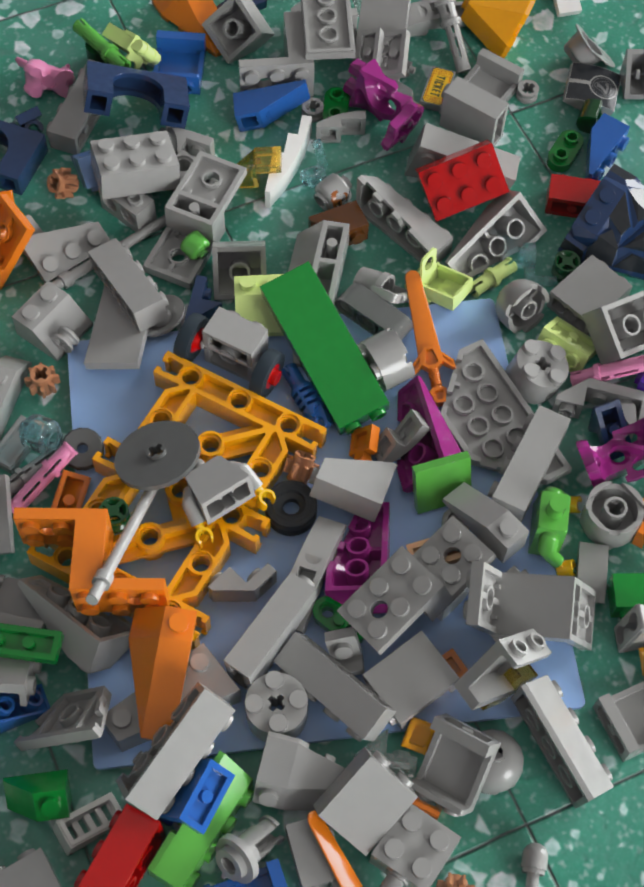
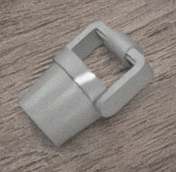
(382, 285)

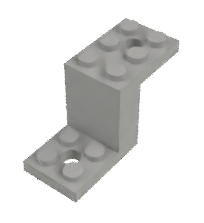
(288, 68)
(515, 602)

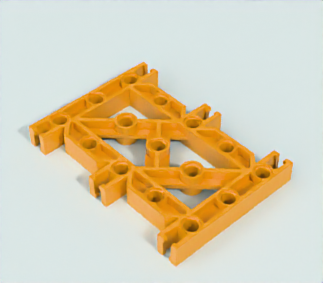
(259, 434)

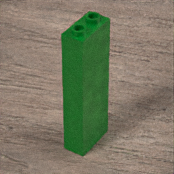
(325, 348)

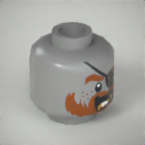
(333, 191)

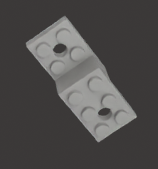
(192, 208)
(414, 584)

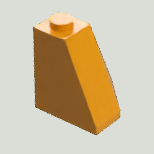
(496, 21)

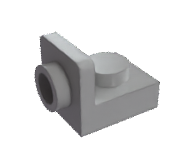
(346, 649)

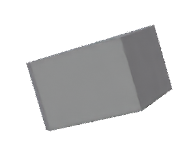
(633, 74)

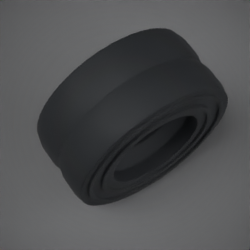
(291, 523)

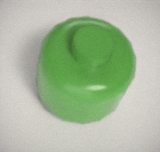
(195, 245)

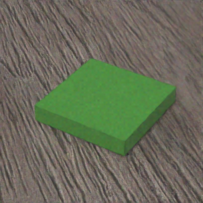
(438, 478)

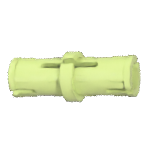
(493, 276)

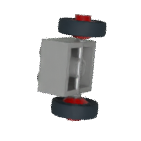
(233, 346)

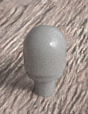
(534, 863)

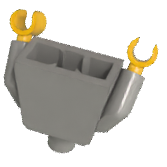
(217, 489)

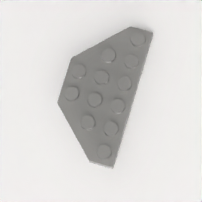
(489, 412)

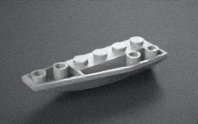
(326, 250)

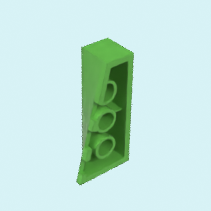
(185, 850)

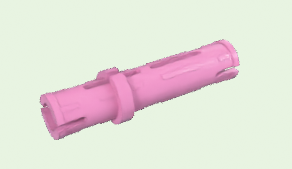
(609, 371)
(66, 454)

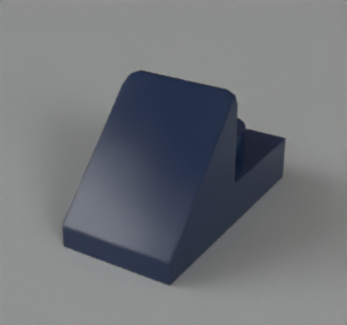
(201, 299)
(607, 419)

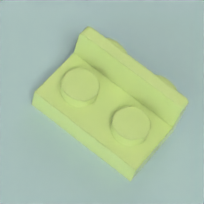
(576, 344)

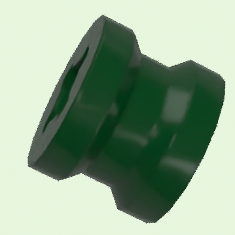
(562, 261)
(116, 508)

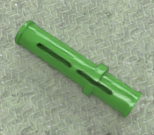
(108, 52)

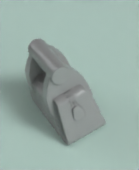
(630, 630)

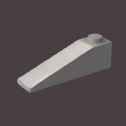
(496, 234)

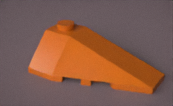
(189, 17)
(159, 657)

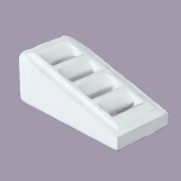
(82, 839)

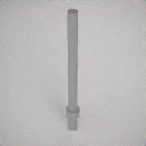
(68, 278)
(104, 577)

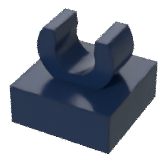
(29, 118)

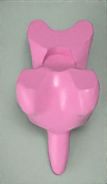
(42, 76)

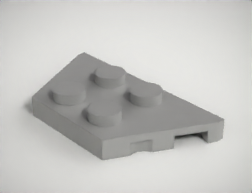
(70, 719)

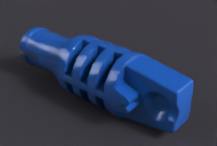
(306, 397)

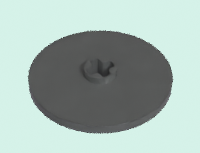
(157, 455)

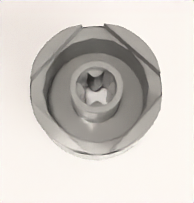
(387, 358)
(538, 370)
(612, 514)
(275, 690)

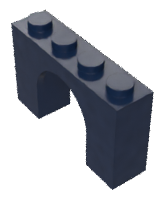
(165, 91)
(23, 156)

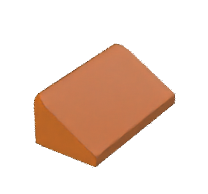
(71, 490)

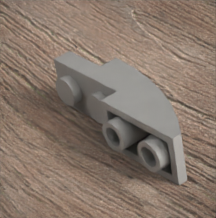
(425, 16)
(315, 556)

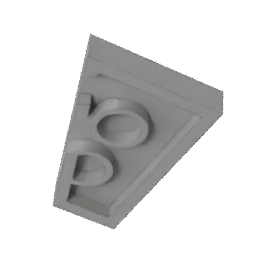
(63, 248)

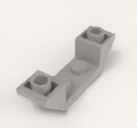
(597, 392)

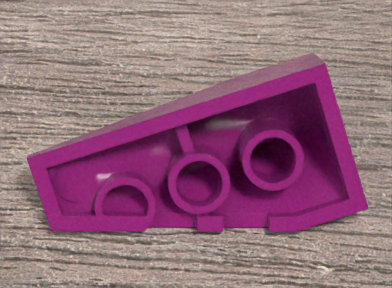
(438, 440)
(359, 557)

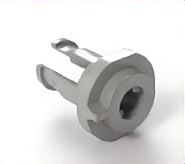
(240, 854)

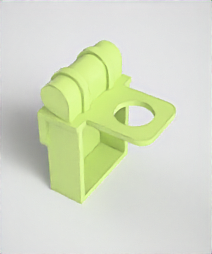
(137, 49)
(442, 283)

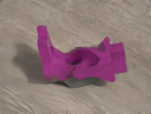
(373, 92)
(603, 468)

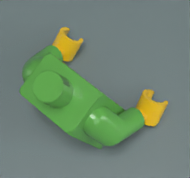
(550, 527)

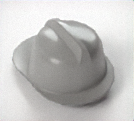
(584, 50)

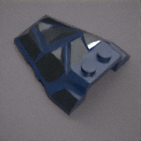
(612, 224)

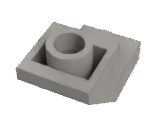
(232, 588)

